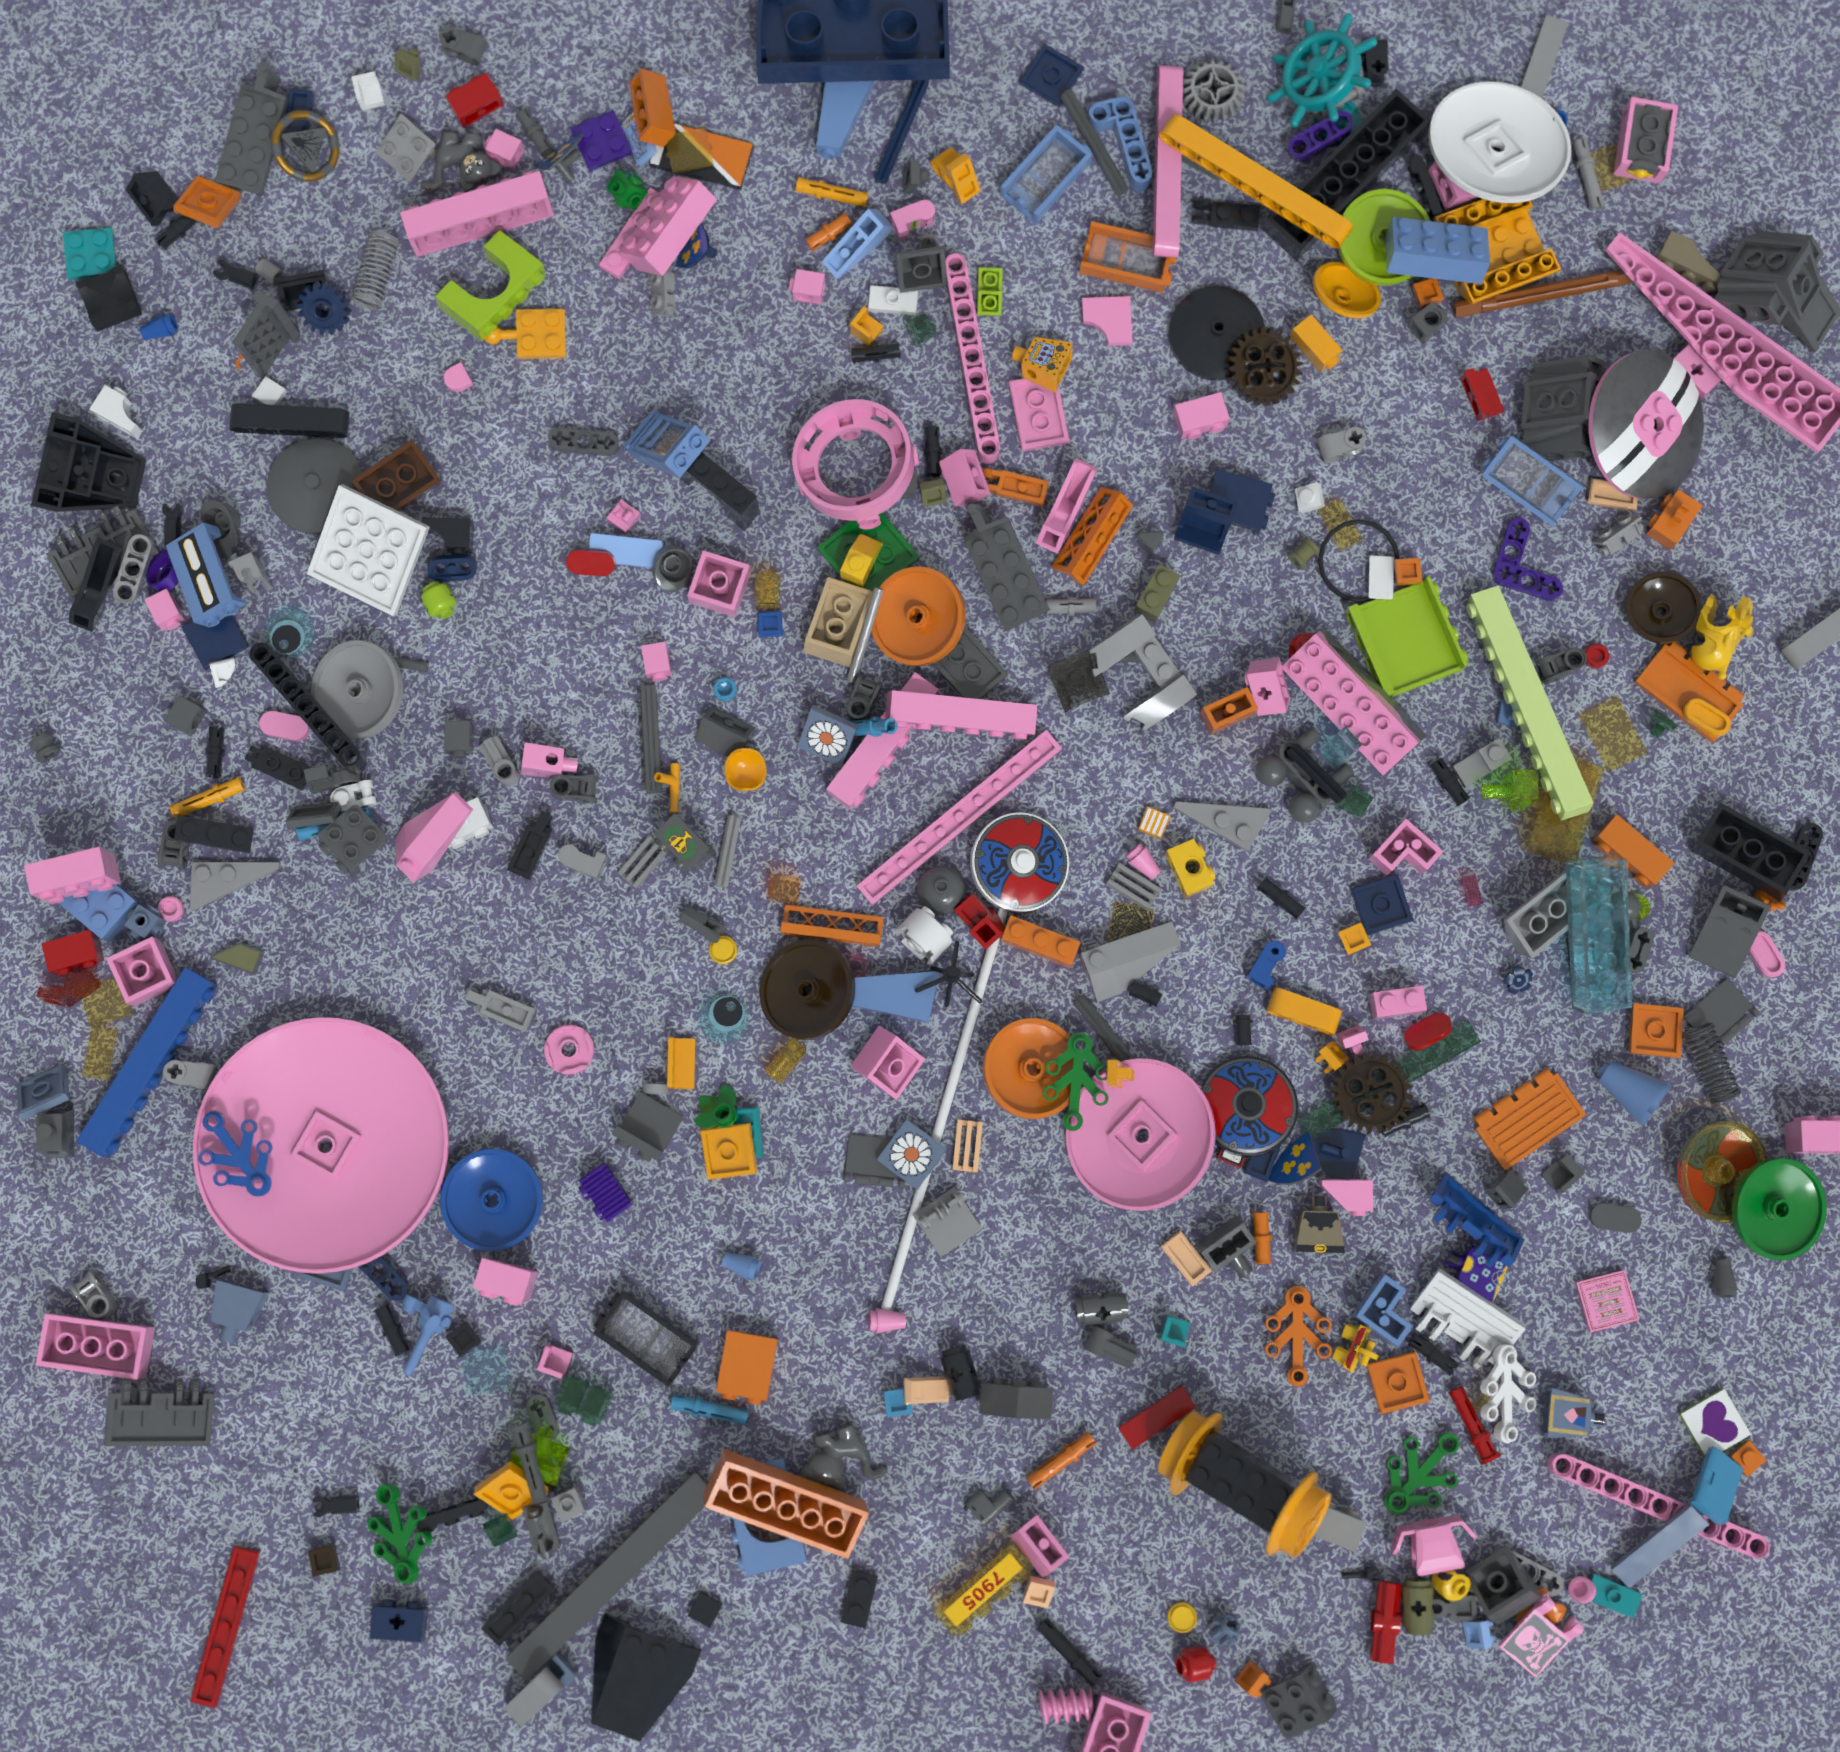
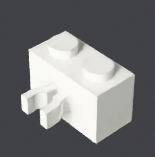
(475, 825)

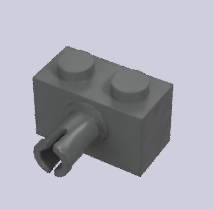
(1227, 1245)

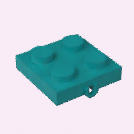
(89, 253)

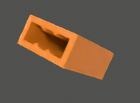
(747, 1366)

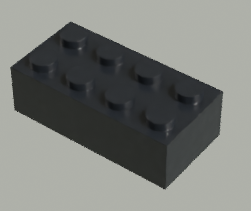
(1750, 852)

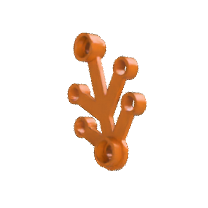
(1297, 1331)

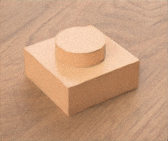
(1038, 1591)

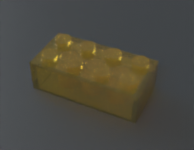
(1564, 838)

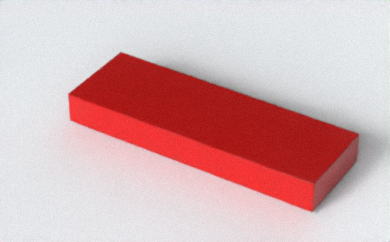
(1156, 1417)

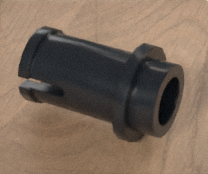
(1145, 994)
(1243, 1030)

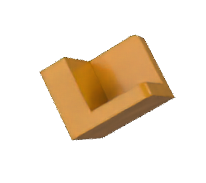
(865, 327)

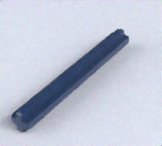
(901, 131)

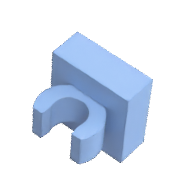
(1478, 1634)

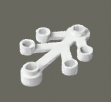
(1505, 1363)

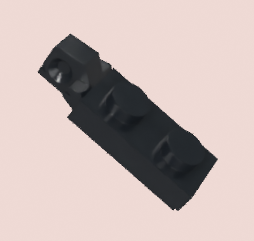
(531, 847)

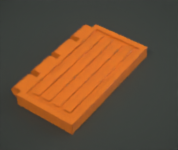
(1677, 680)
(1530, 1120)

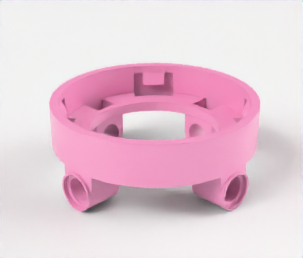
(847, 420)

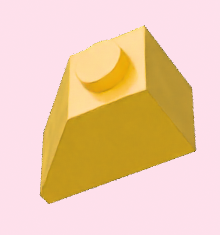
(860, 560)

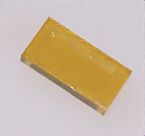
(1333, 515)
(100, 1053)

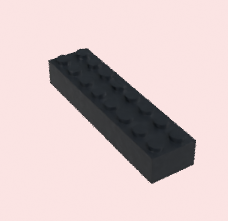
(1354, 166)

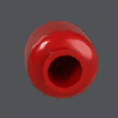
(1195, 1664)

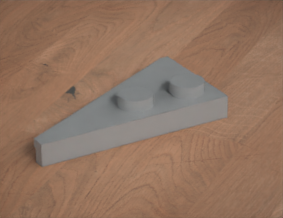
(1233, 823)
(216, 879)

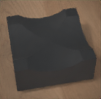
(109, 298)

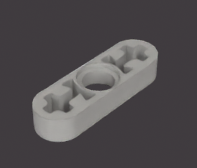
(1548, 1574)

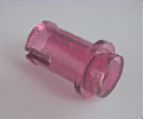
(1472, 890)

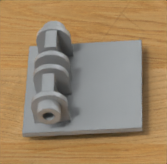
(406, 148)
(947, 1221)

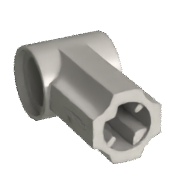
(499, 760)

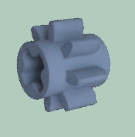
(1224, 1630)

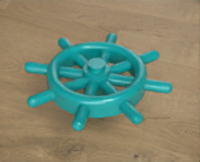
(1321, 70)

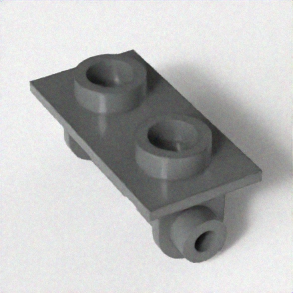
(541, 1528)

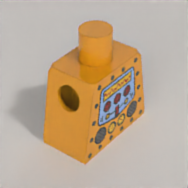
(1045, 361)

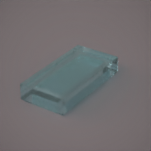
(1340, 748)

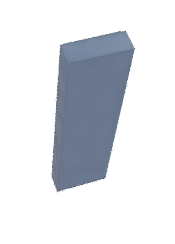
(1659, 1545)

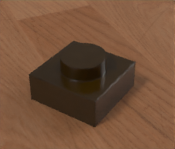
(324, 1560)

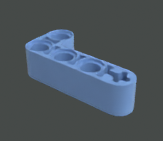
(1126, 144)

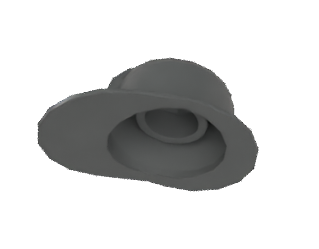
(227, 520)

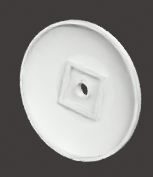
(1502, 116)

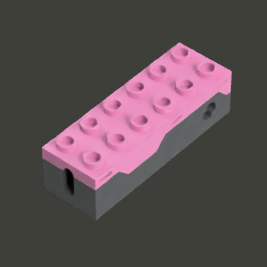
(1352, 698)

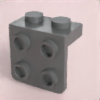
(351, 839)
(647, 1128)
(1299, 1702)

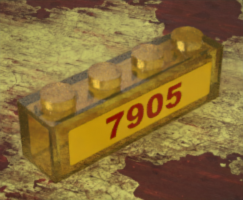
(982, 1589)

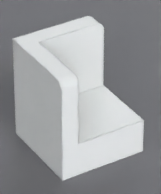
(368, 90)

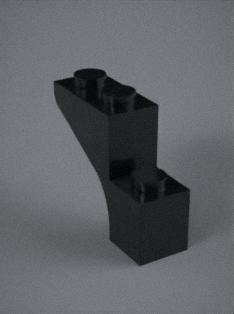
(97, 581)

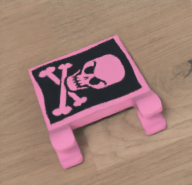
(1537, 1639)

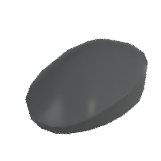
(672, 568)

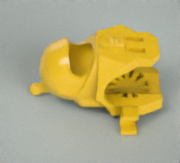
(1723, 640)

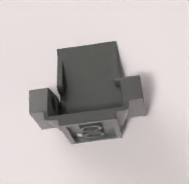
(1778, 282)
(1559, 406)

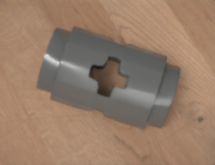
(1088, 1307)

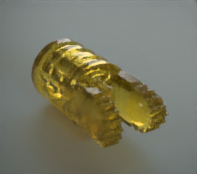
(785, 1060)

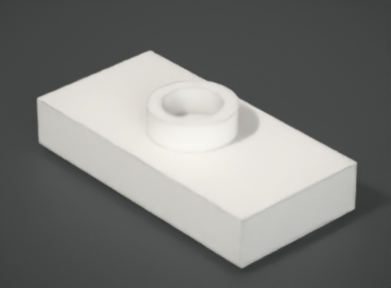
(892, 301)

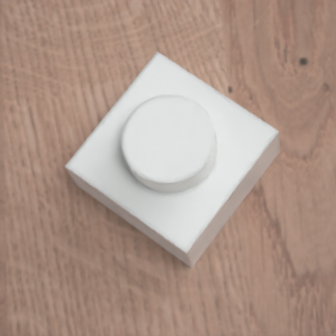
(1309, 497)

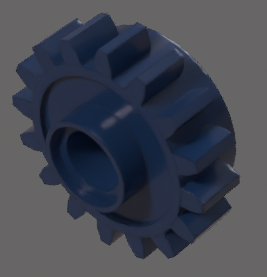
(316, 316)

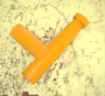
(674, 782)

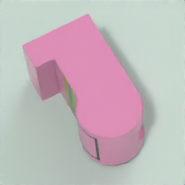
(912, 216)

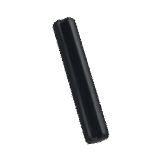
(1317, 773)

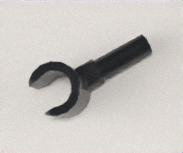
(203, 1280)
(1361, 1574)

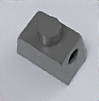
(55, 1133)

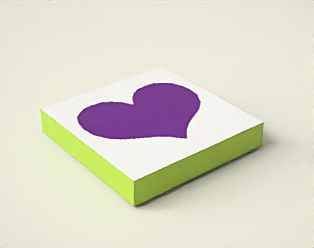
(1714, 1422)

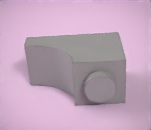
(1482, 763)

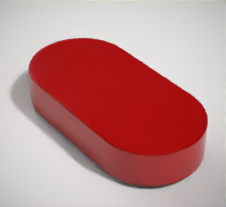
(590, 562)
(1428, 1031)

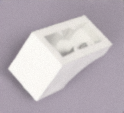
(114, 409)

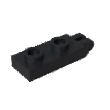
(278, 766)

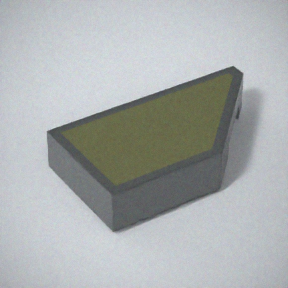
(240, 957)

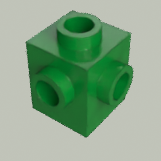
(627, 189)

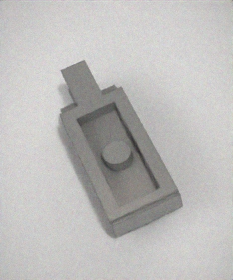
(502, 1009)

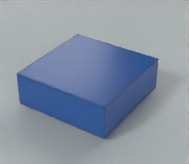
(770, 624)

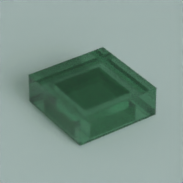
(500, 1530)

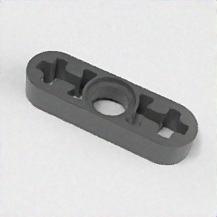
(578, 433)

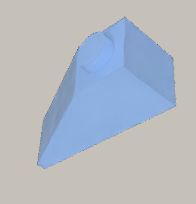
(858, 242)

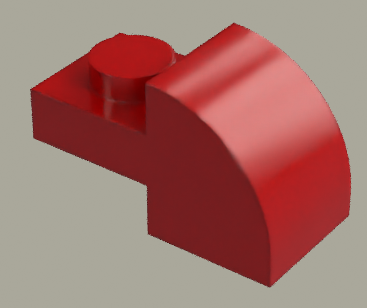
(983, 923)

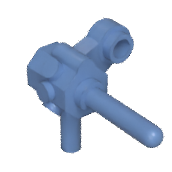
(433, 1319)

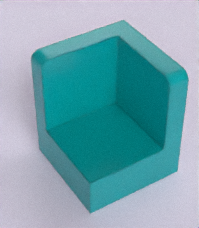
(1174, 1331)

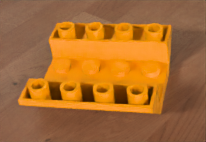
(1513, 247)

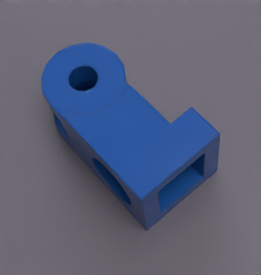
(1264, 964)

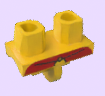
(1350, 1358)

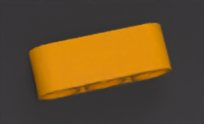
(1304, 1011)

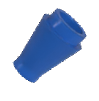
(162, 326)

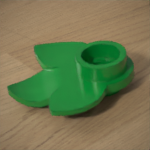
(715, 1108)

